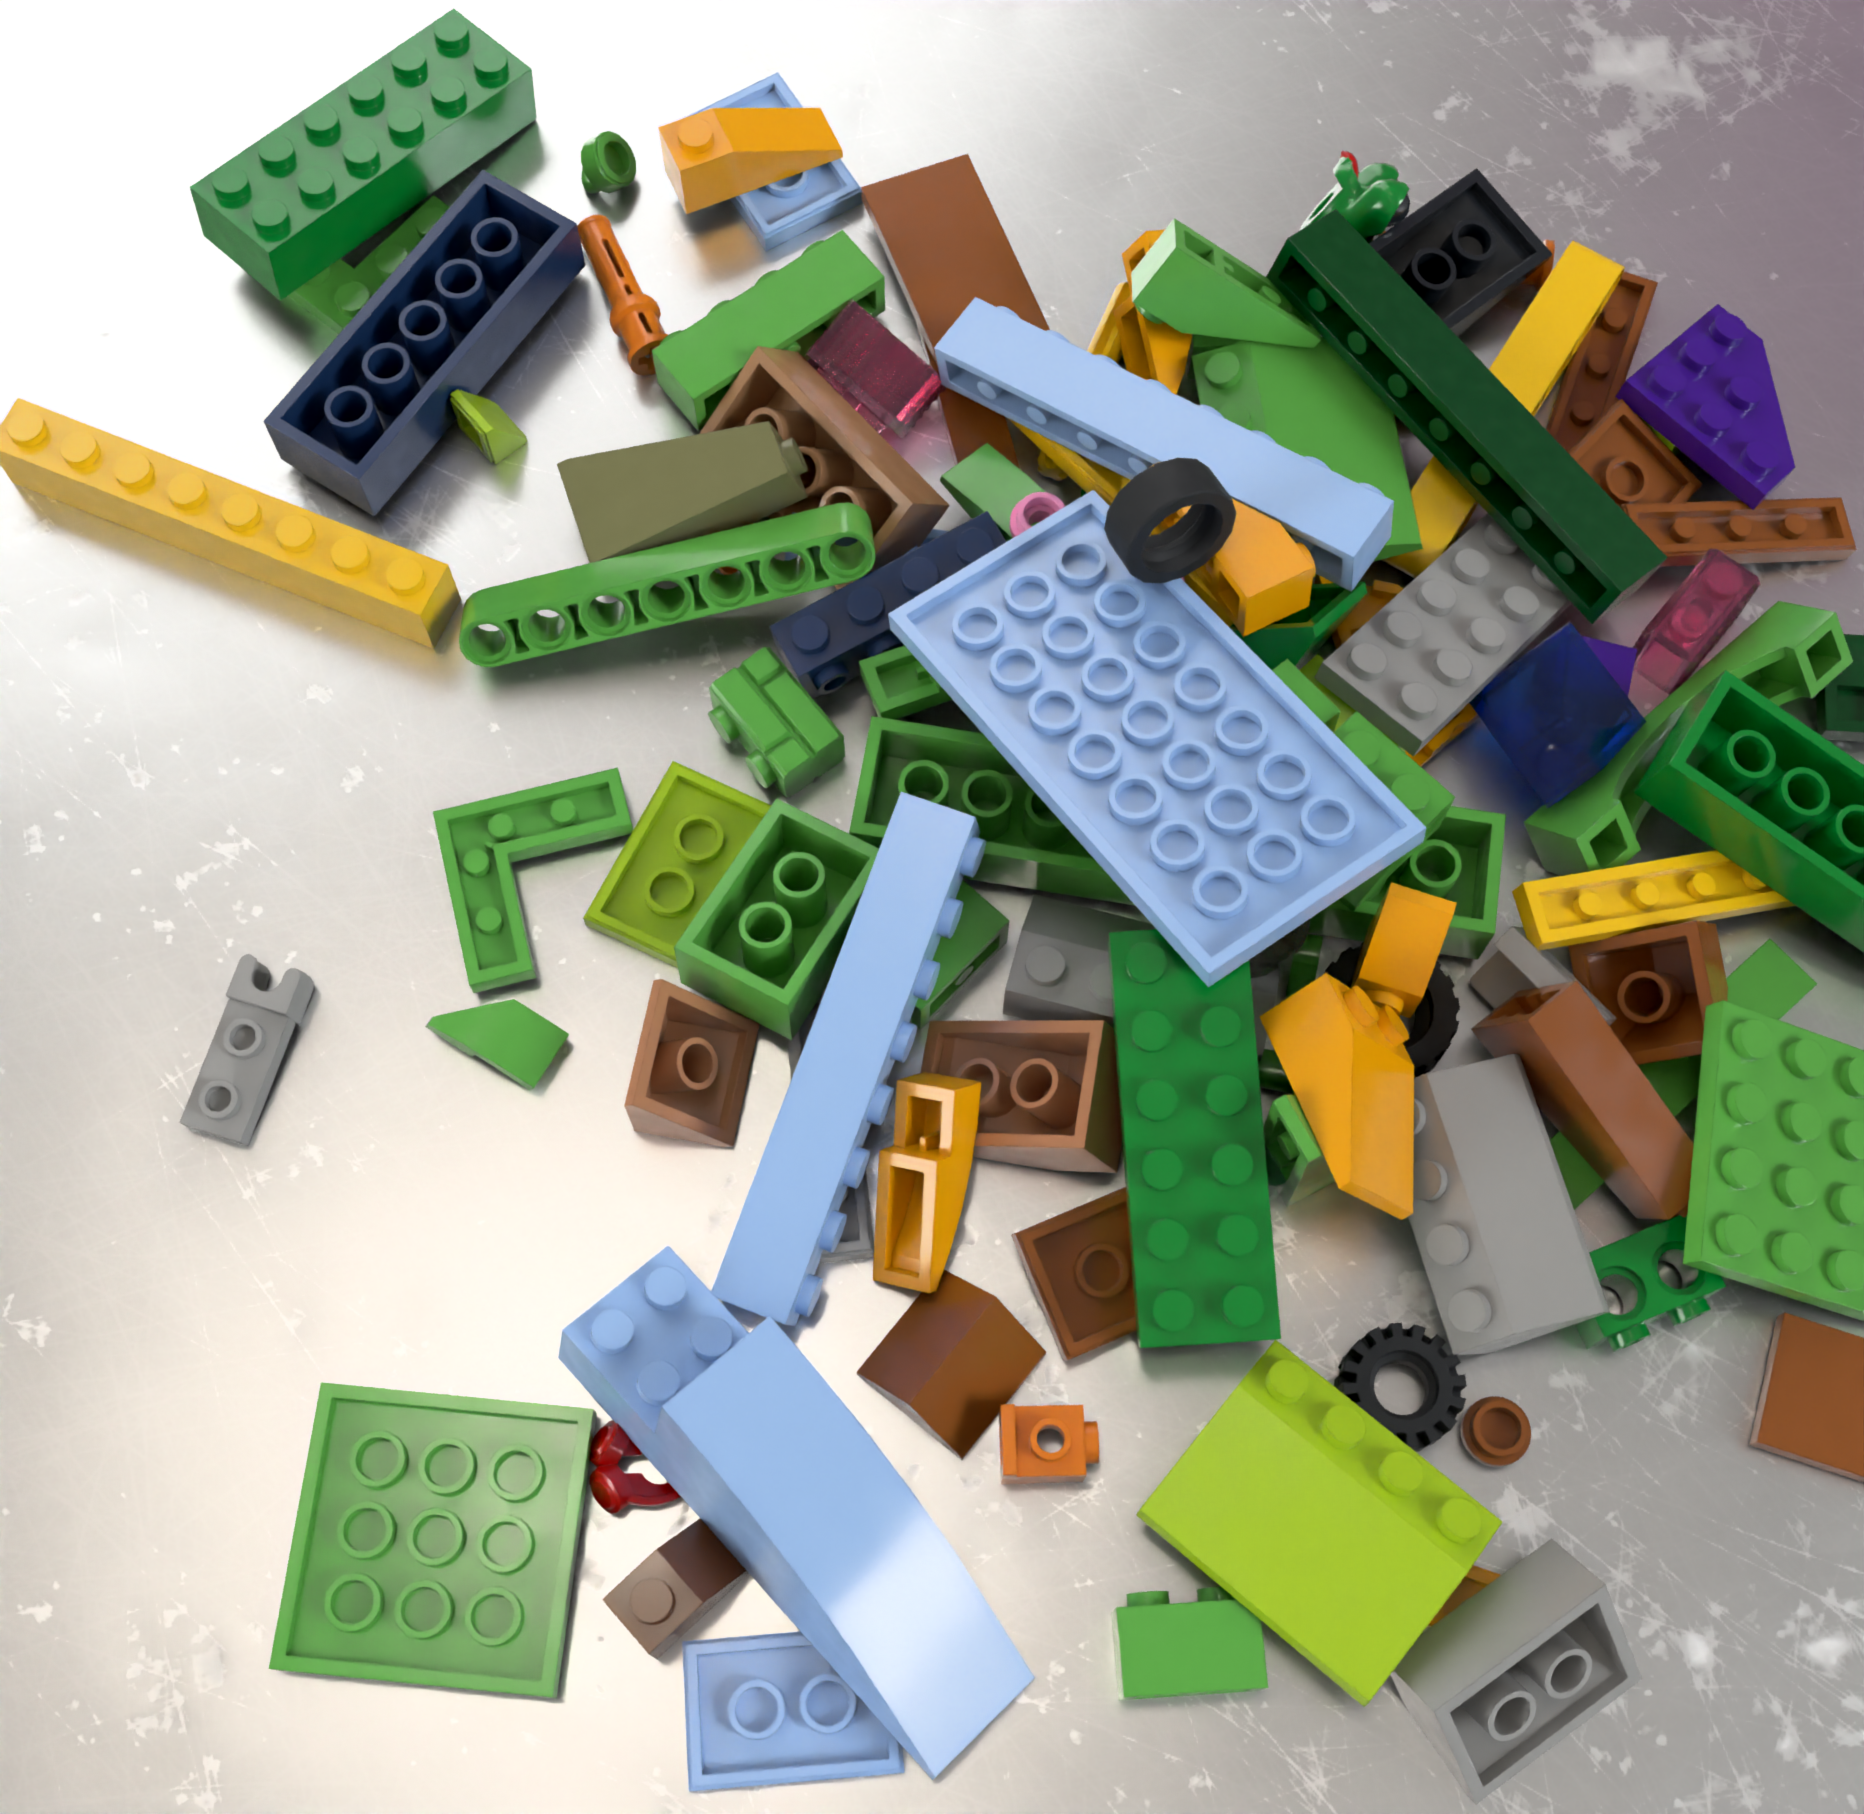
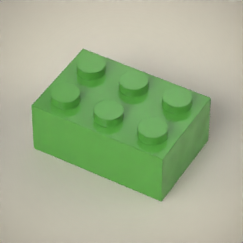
(777, 919)

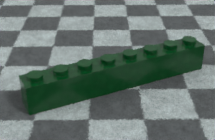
(1465, 416)

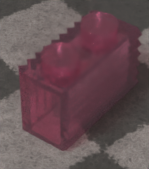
(876, 370)
(1693, 620)

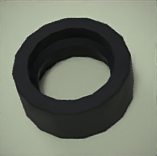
(1151, 499)

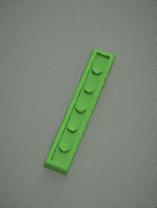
(1763, 983)

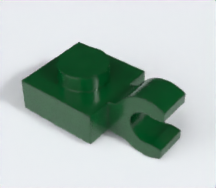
(1842, 700)

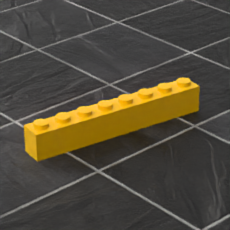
(228, 523)

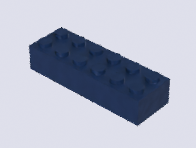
(430, 329)

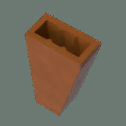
(1595, 1095)

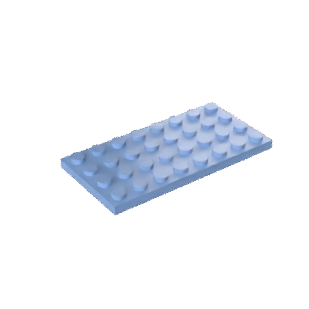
(1156, 739)

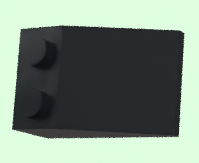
(1463, 251)

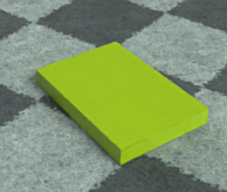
(673, 861)

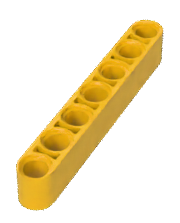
(1529, 370)

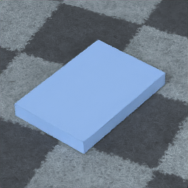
(797, 202)
(776, 1715)

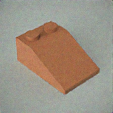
(1043, 1089)

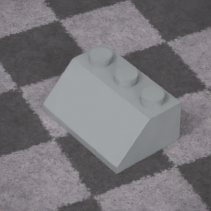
(1516, 1668)

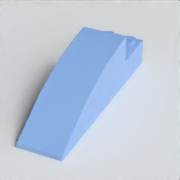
(800, 1503)

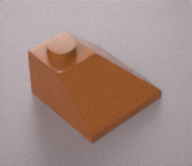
(1655, 986)

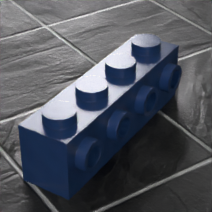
(852, 624)

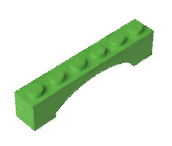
(1780, 655)

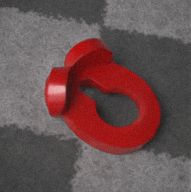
(611, 1485)

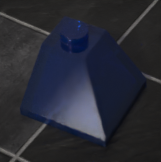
(1558, 714)

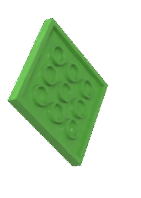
(1779, 1160)
(435, 1540)

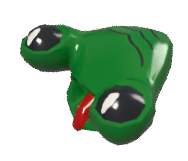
(1365, 198)

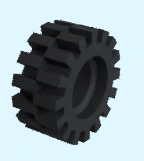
(1423, 1355)

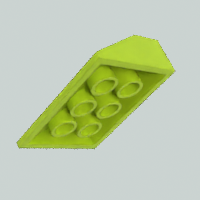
(1320, 1521)

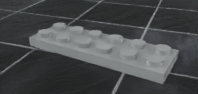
(1444, 636)

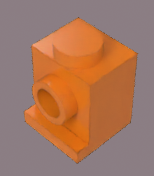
(1027, 1463)

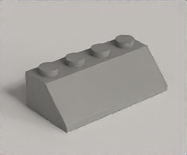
(1065, 970)
(1495, 1211)

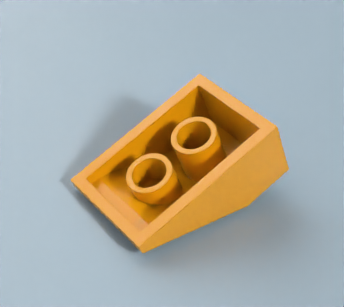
(1352, 1086)

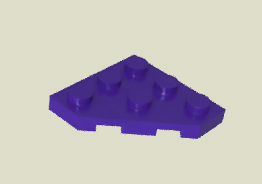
(1717, 405)

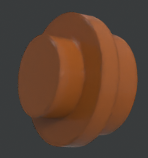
(1495, 1431)

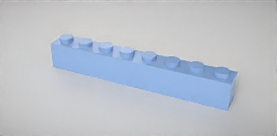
(1137, 422)
(848, 1060)

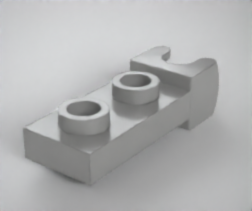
(246, 1051)

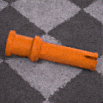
(632, 314)

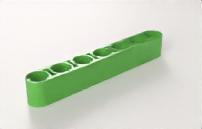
(687, 563)

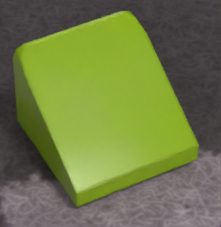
(487, 426)

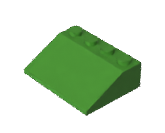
(1318, 410)

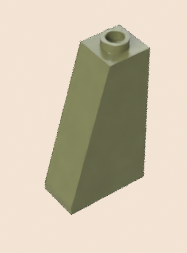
(681, 488)

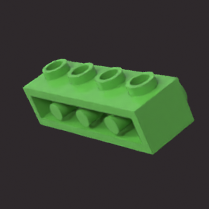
(780, 311)

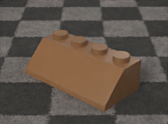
(840, 448)

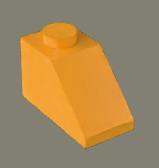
(1402, 948)

